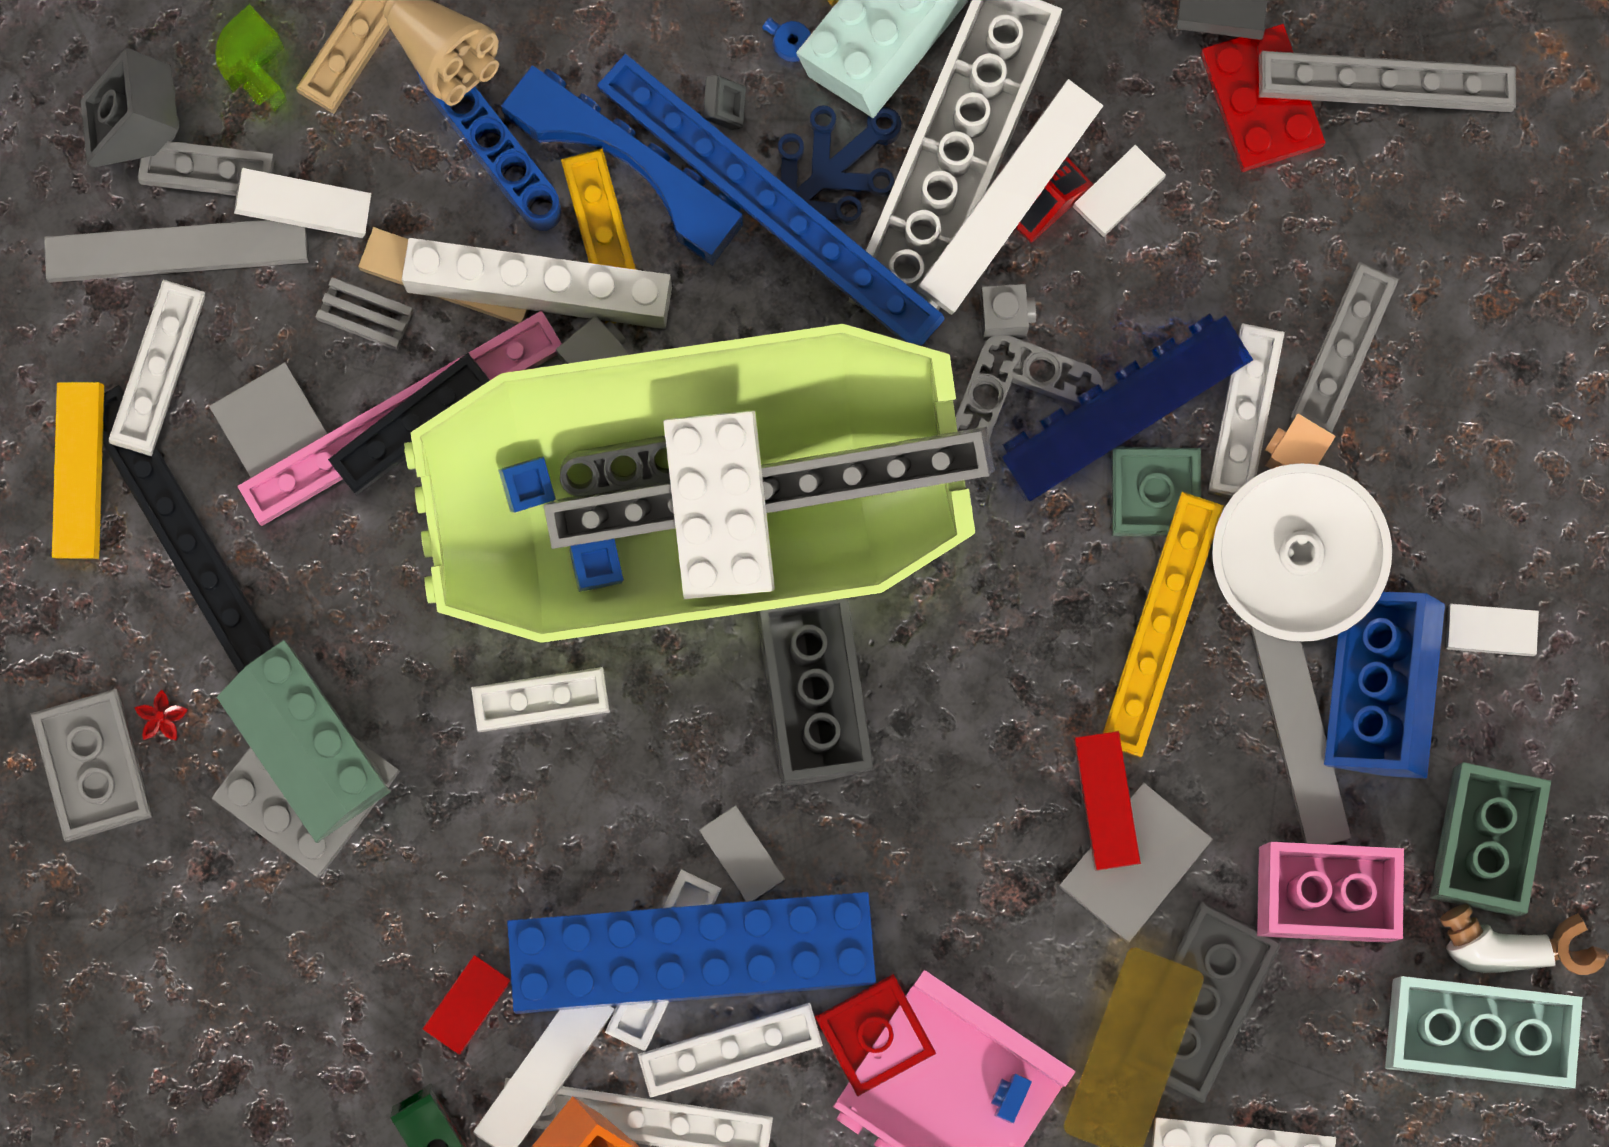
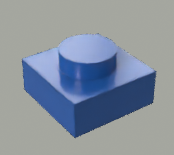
(527, 484)
(596, 565)
(1010, 1097)

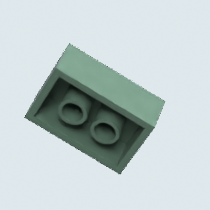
(1490, 839)

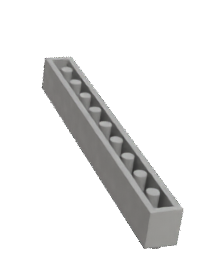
(786, 485)

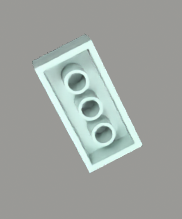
(873, 45)
(1483, 1032)

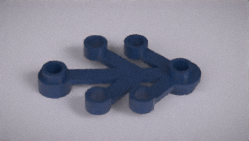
(829, 173)

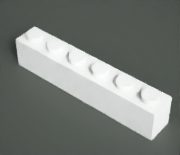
(537, 283)

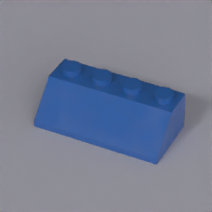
(1386, 688)

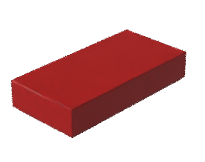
(467, 1005)

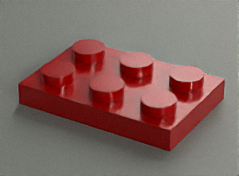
(1257, 126)

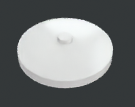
(1302, 552)

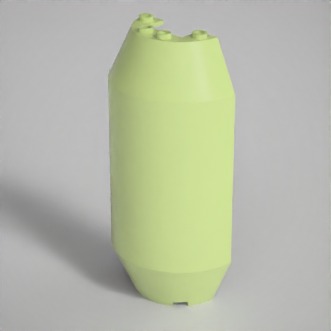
(810, 398)

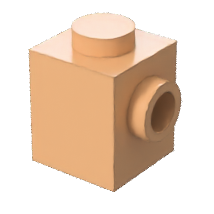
(1300, 444)

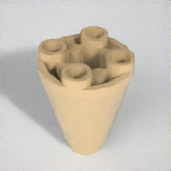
(444, 46)

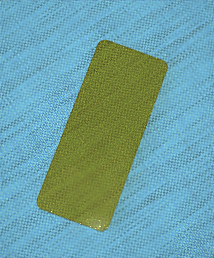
(1133, 1051)

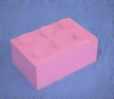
(1330, 892)

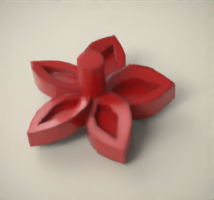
(160, 717)

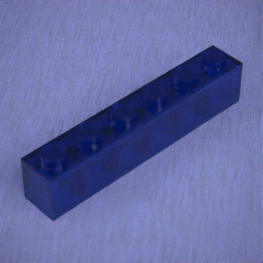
(1125, 407)

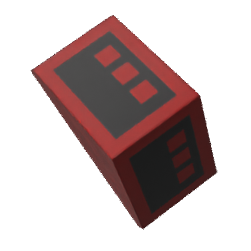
(1055, 199)

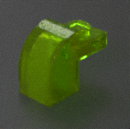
(243, 51)

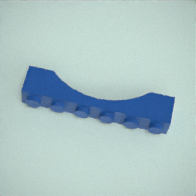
(554, 114)

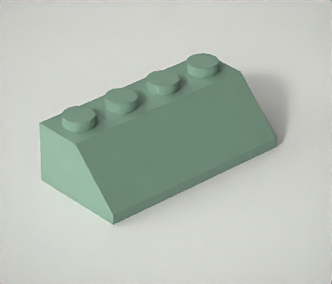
(302, 741)

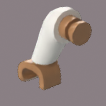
(1491, 952)

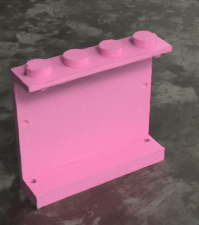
(950, 1093)

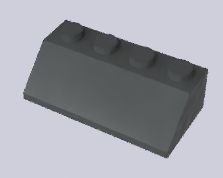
(814, 692)

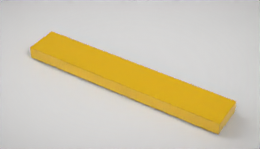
(1162, 621)

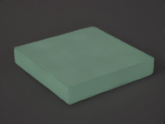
(1149, 487)

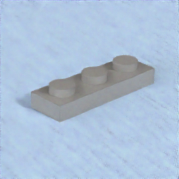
(201, 167)

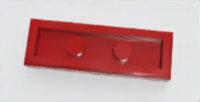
(1107, 801)

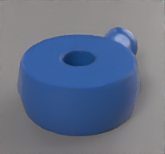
(783, 34)

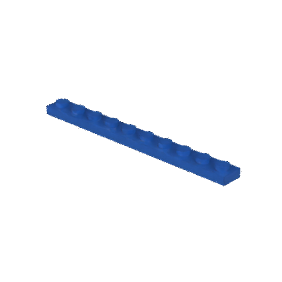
(771, 202)

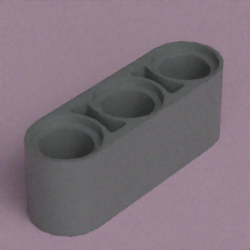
(603, 477)

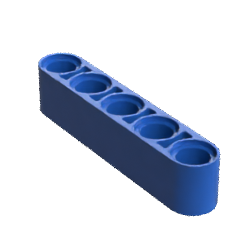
(502, 156)

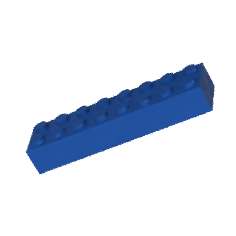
(691, 952)

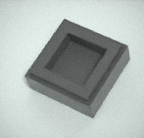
(724, 102)

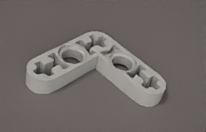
(1018, 372)

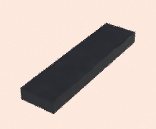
(382, 444)

